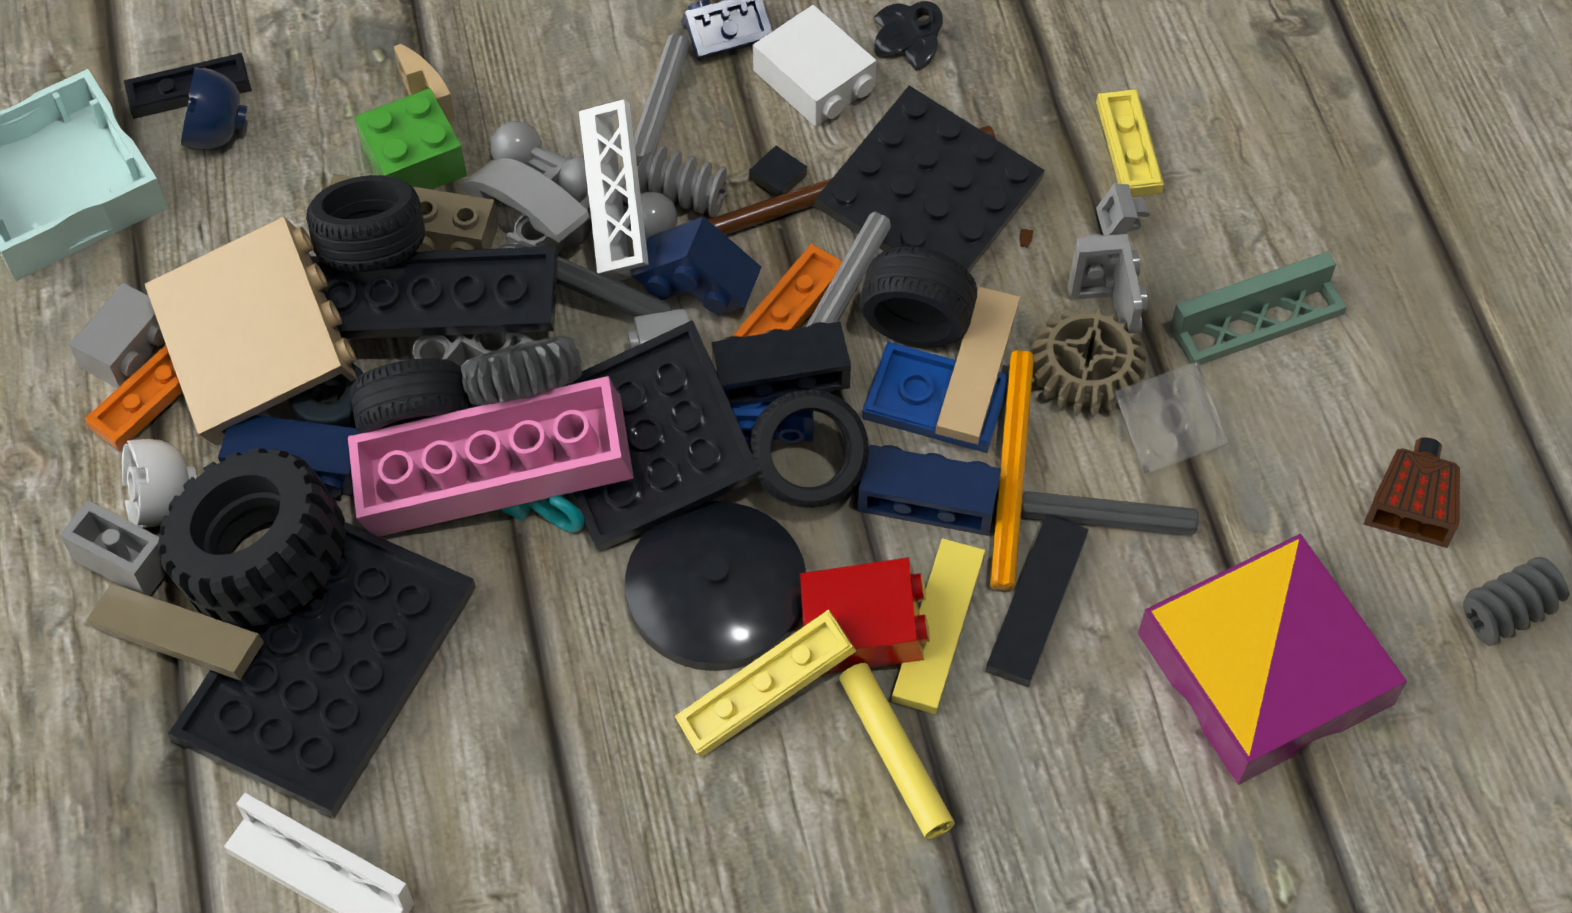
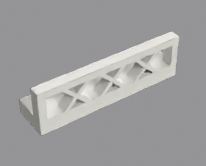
(606, 189)
(313, 863)

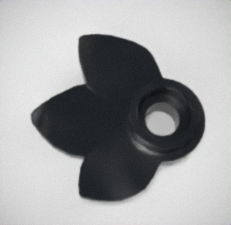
(905, 34)

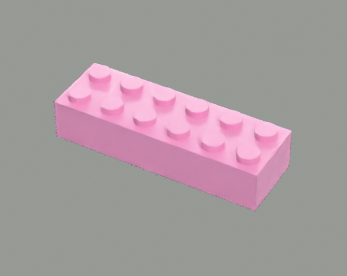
(489, 457)

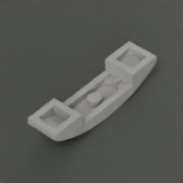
(530, 192)

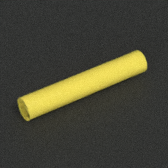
(896, 751)

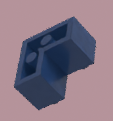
(699, 261)

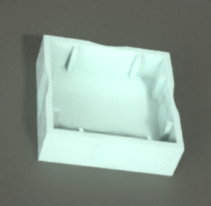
(67, 175)

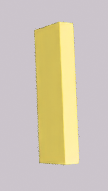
(1130, 142)

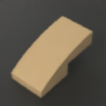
(420, 75)

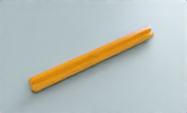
(1012, 471)

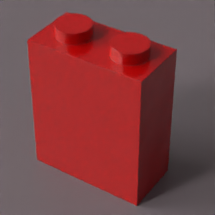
(873, 607)

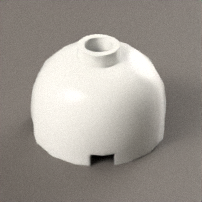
(153, 477)

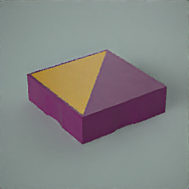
(1270, 657)

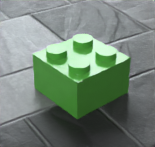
(412, 141)

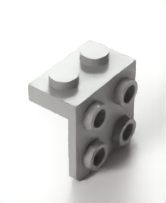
(1109, 268)

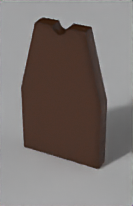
(1026, 237)

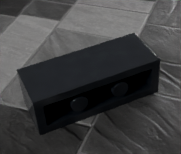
(782, 362)

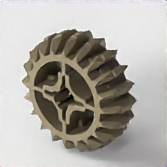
(1062, 353)

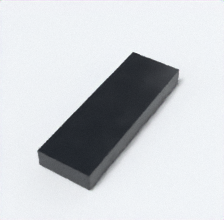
(171, 87)

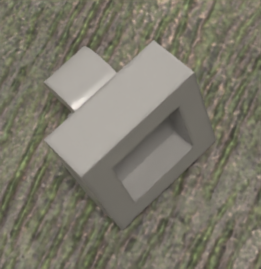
(1119, 211)

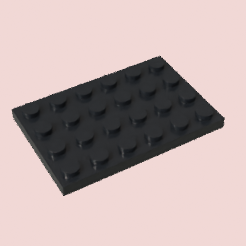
(329, 674)

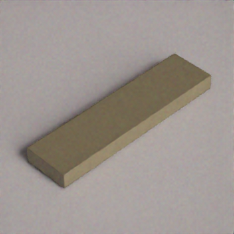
(175, 631)

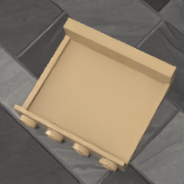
(249, 327)

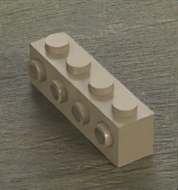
(453, 220)

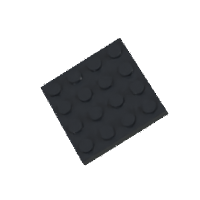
(932, 179)
(678, 437)

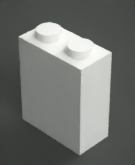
(814, 65)

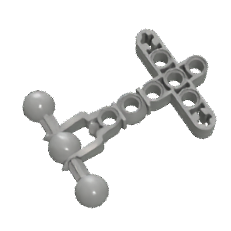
(522, 143)

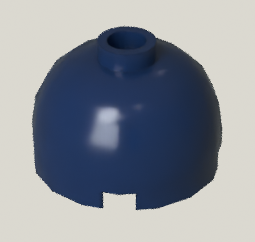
(212, 111)

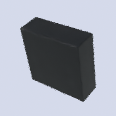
(778, 171)

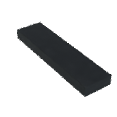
(1037, 601)

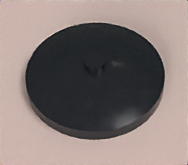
(715, 586)

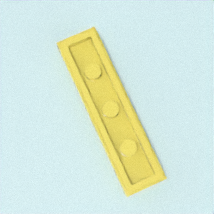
(946, 608)
(765, 683)

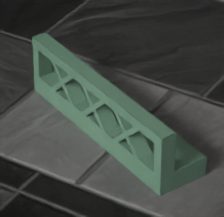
(1257, 295)

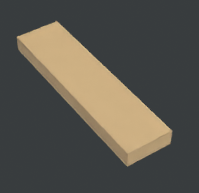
(977, 366)

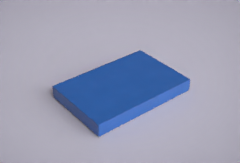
(912, 391)

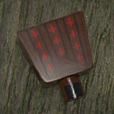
(1418, 495)

